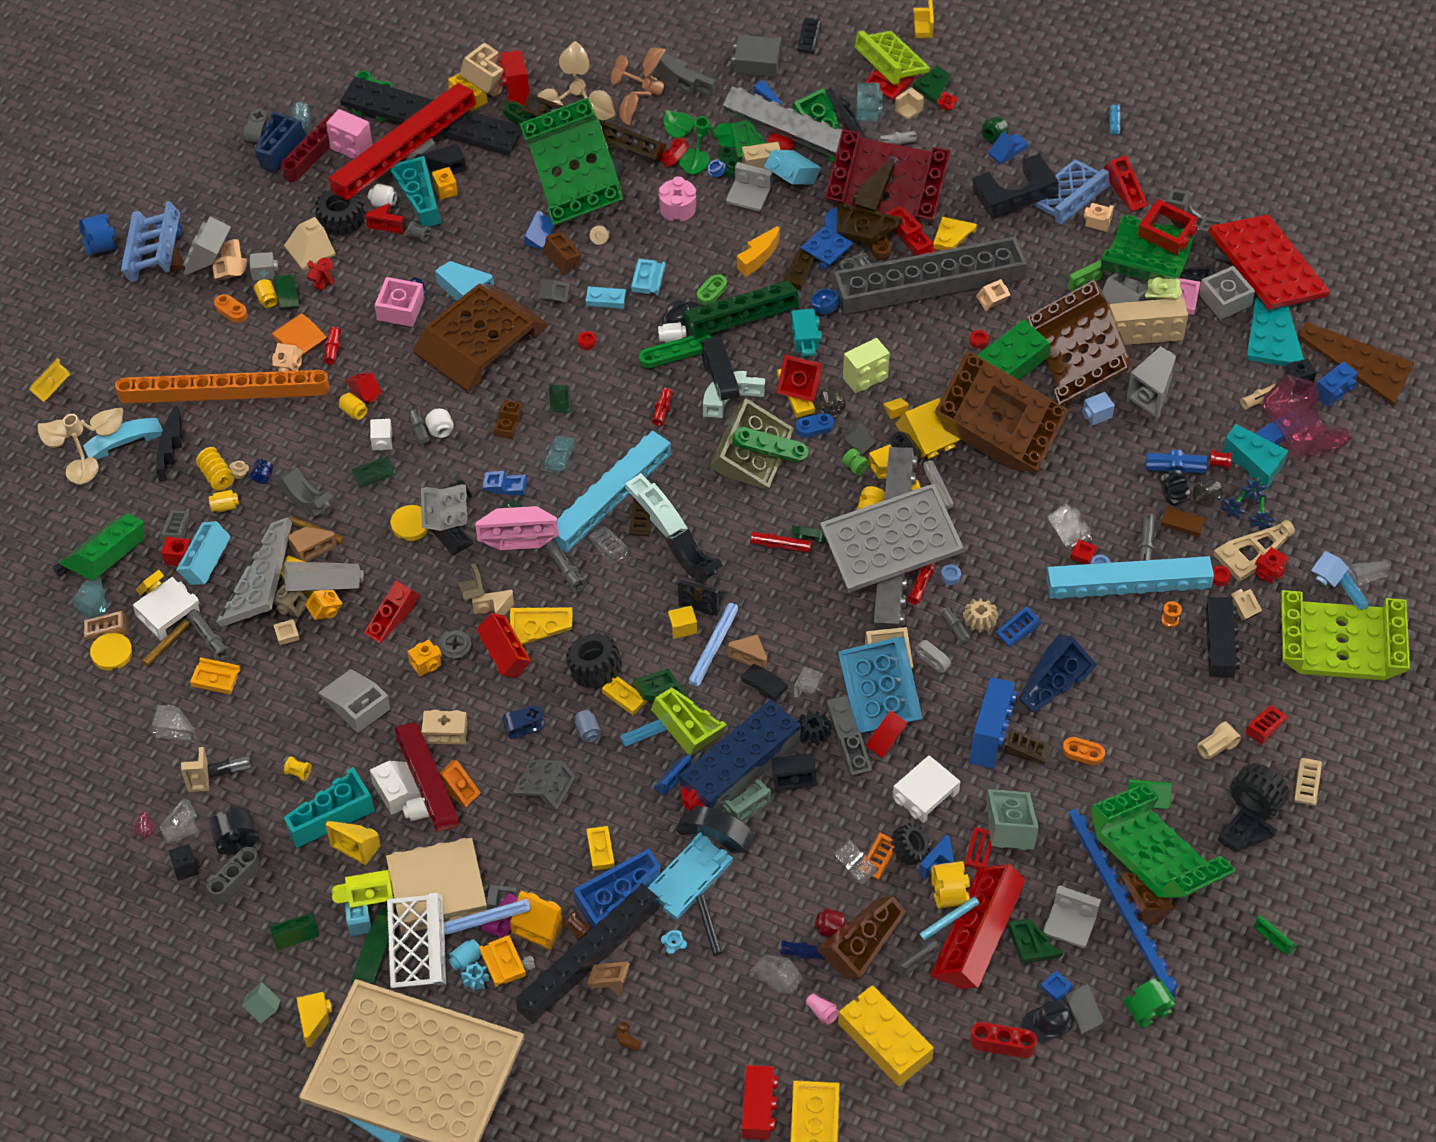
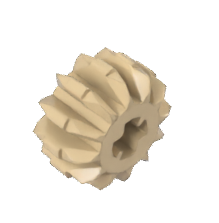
(980, 615)

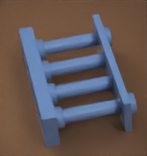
(138, 235)

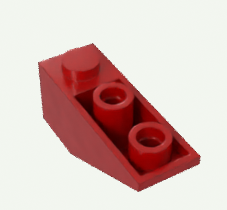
(392, 611)

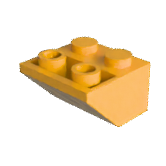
(539, 924)

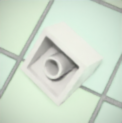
(394, 784)

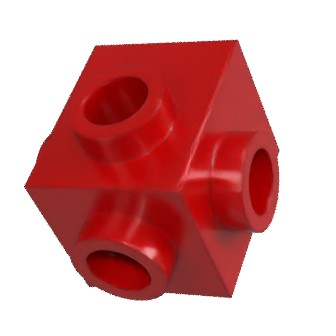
(1271, 565)

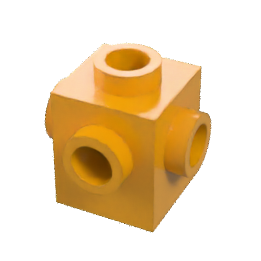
(323, 604)
(424, 657)

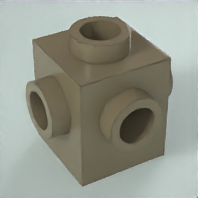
(290, 602)

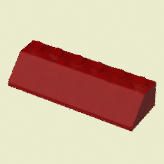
(978, 931)

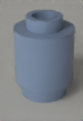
(587, 726)

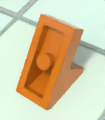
(459, 783)

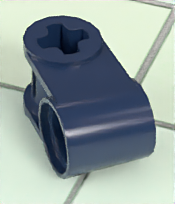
(522, 723)

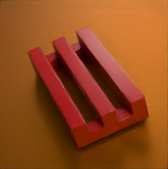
(976, 864)

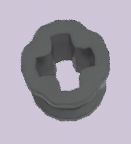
(418, 231)

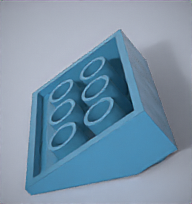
(880, 681)

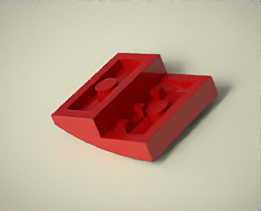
(890, 90)

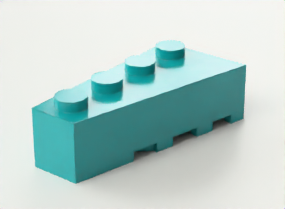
(416, 186)
(339, 803)

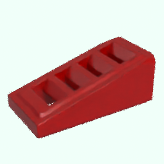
(1262, 736)

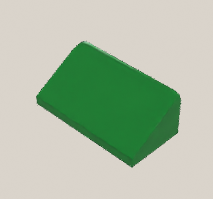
(1160, 789)
(1274, 935)

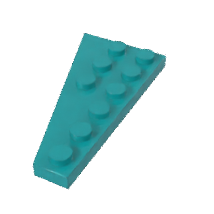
(1273, 336)

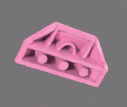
(517, 528)

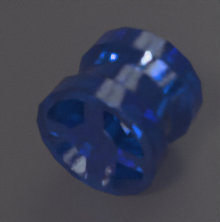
(261, 471)

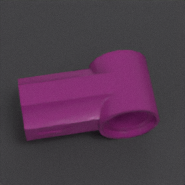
(502, 926)

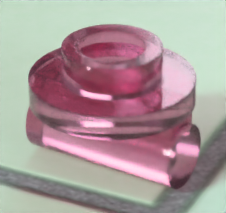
(144, 825)

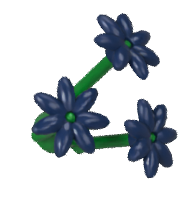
(1255, 491)

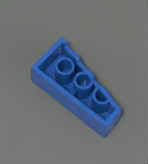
(992, 722)

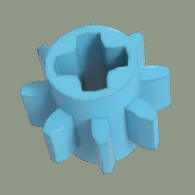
(472, 981)

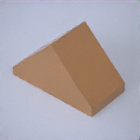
(748, 651)

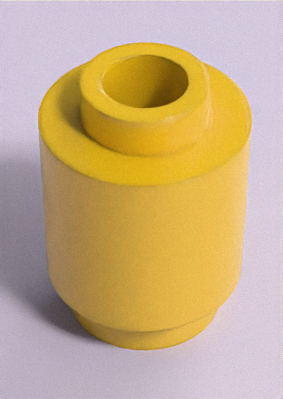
(266, 293)
(353, 406)
(223, 501)

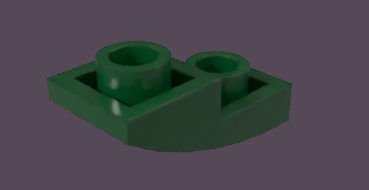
(286, 292)

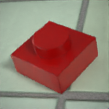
(1083, 552)

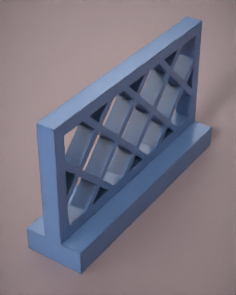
(1079, 196)

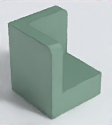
(261, 1002)

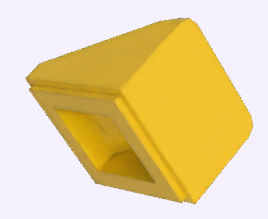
(896, 408)

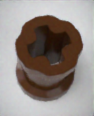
(576, 924)

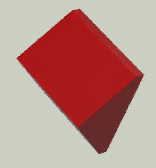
(800, 378)

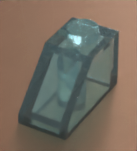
(91, 599)

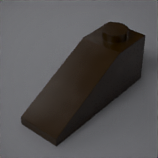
(874, 188)

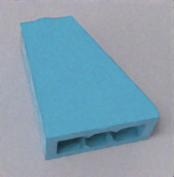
(459, 279)

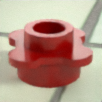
(947, 101)

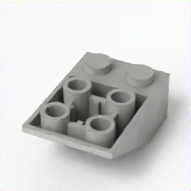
(206, 245)
(356, 699)

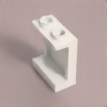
(165, 606)
(925, 788)

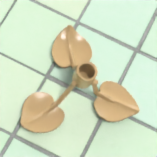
(575, 61)
(55, 433)

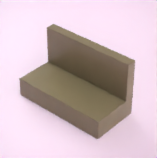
(472, 588)

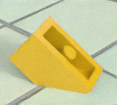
(313, 1015)

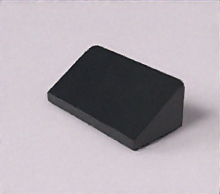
(453, 539)

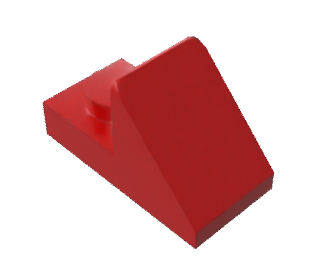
(383, 220)

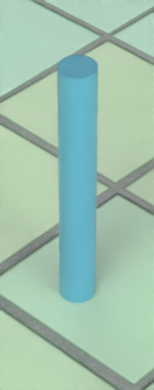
(952, 916)

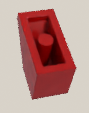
(364, 386)

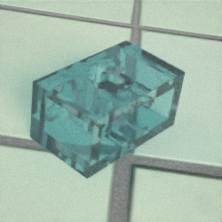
(868, 102)

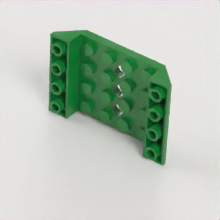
(560, 140)
(1141, 258)
(1152, 847)

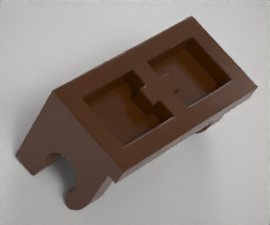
(561, 252)

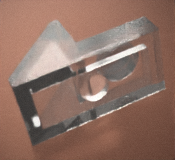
(179, 822)

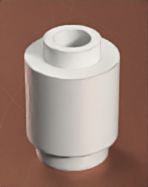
(671, 332)
(415, 809)

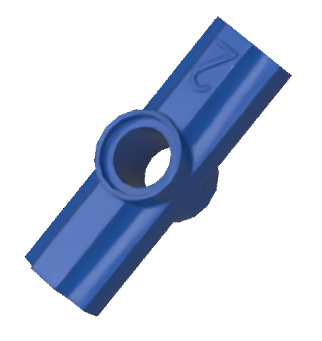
(1175, 461)

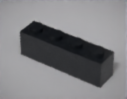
(1221, 637)

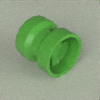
(854, 461)

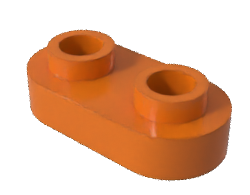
(227, 307)
(1084, 750)

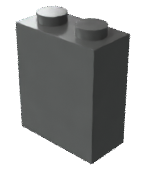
(756, 55)

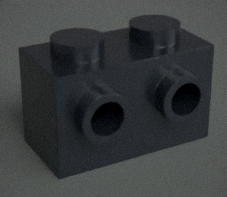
(794, 771)

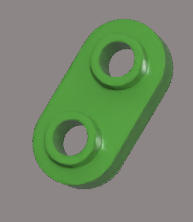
(709, 292)

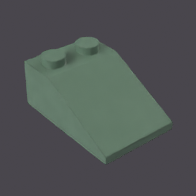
(1011, 819)

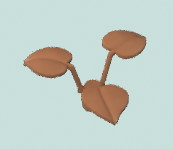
(650, 85)

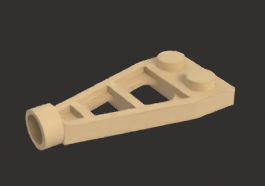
(1237, 563)

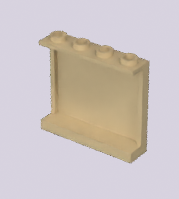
(440, 869)

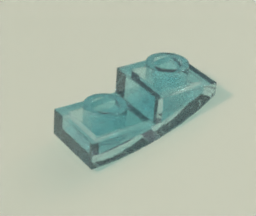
(559, 453)

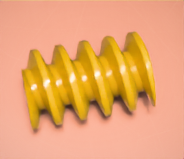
(214, 469)

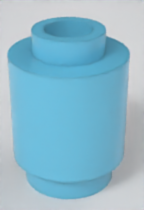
(464, 954)

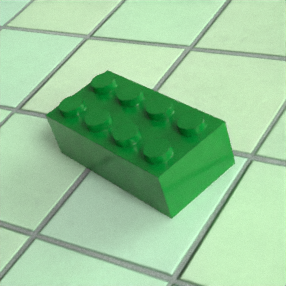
(1018, 350)

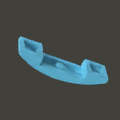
(128, 431)

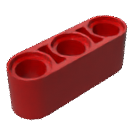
(994, 1032)

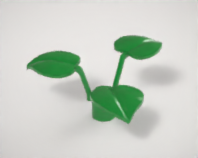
(679, 124)

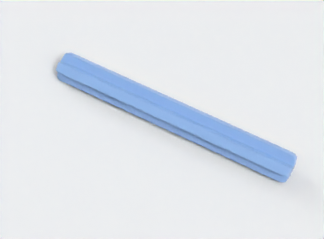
(713, 645)
(486, 916)

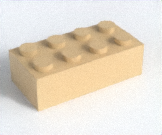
(1151, 320)

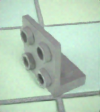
(750, 187)
(443, 507)
(1072, 917)

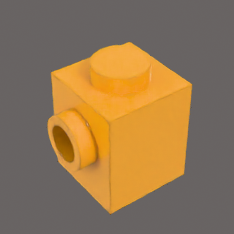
(444, 187)

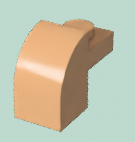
(230, 262)

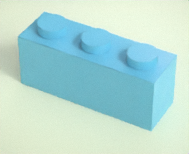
(203, 553)

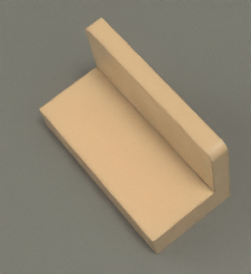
(196, 773)

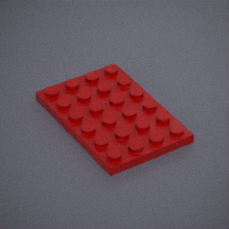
(1268, 261)

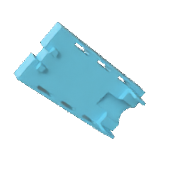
(688, 874)

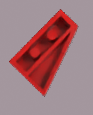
(514, 76)

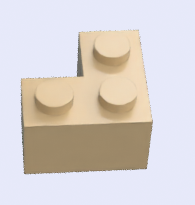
(481, 69)

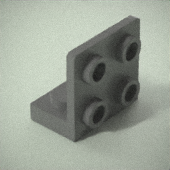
(546, 779)

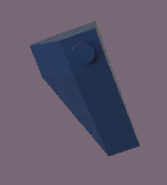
(1058, 669)

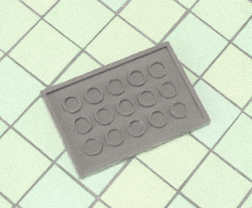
(891, 537)

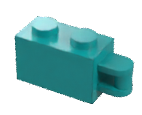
(805, 331)

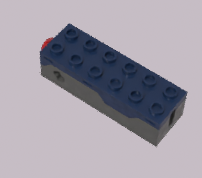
(739, 758)

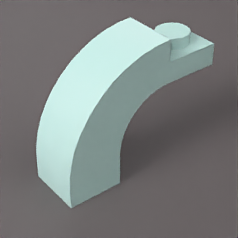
(747, 386)

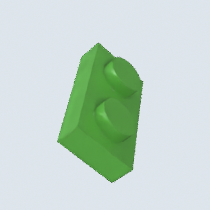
(1085, 276)

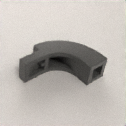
(1181, 200)
(302, 493)

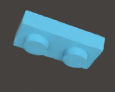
(605, 297)

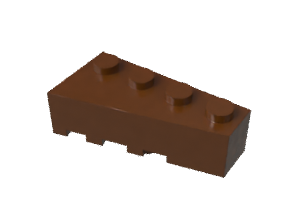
(861, 939)

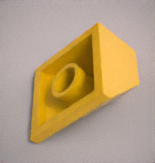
(353, 840)

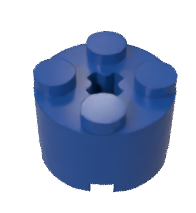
(97, 234)

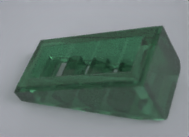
(560, 398)

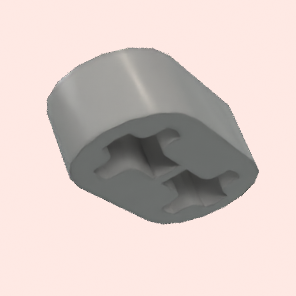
(933, 656)

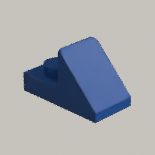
(1007, 147)
(939, 855)

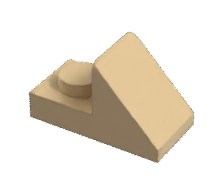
(498, 602)

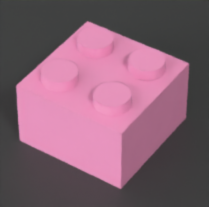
(348, 134)
(399, 301)

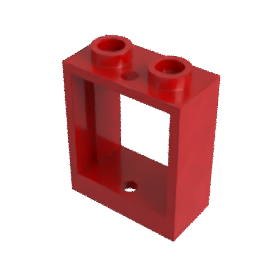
(1161, 238)

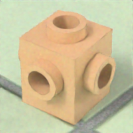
(287, 357)

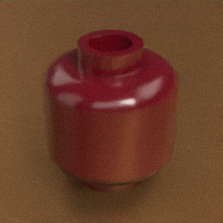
(829, 922)

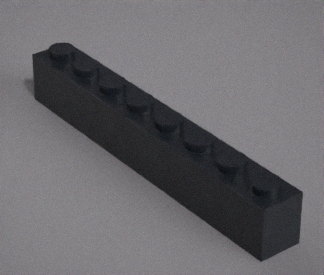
(586, 953)

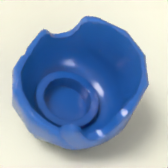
(825, 301)

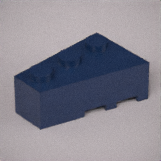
(279, 140)

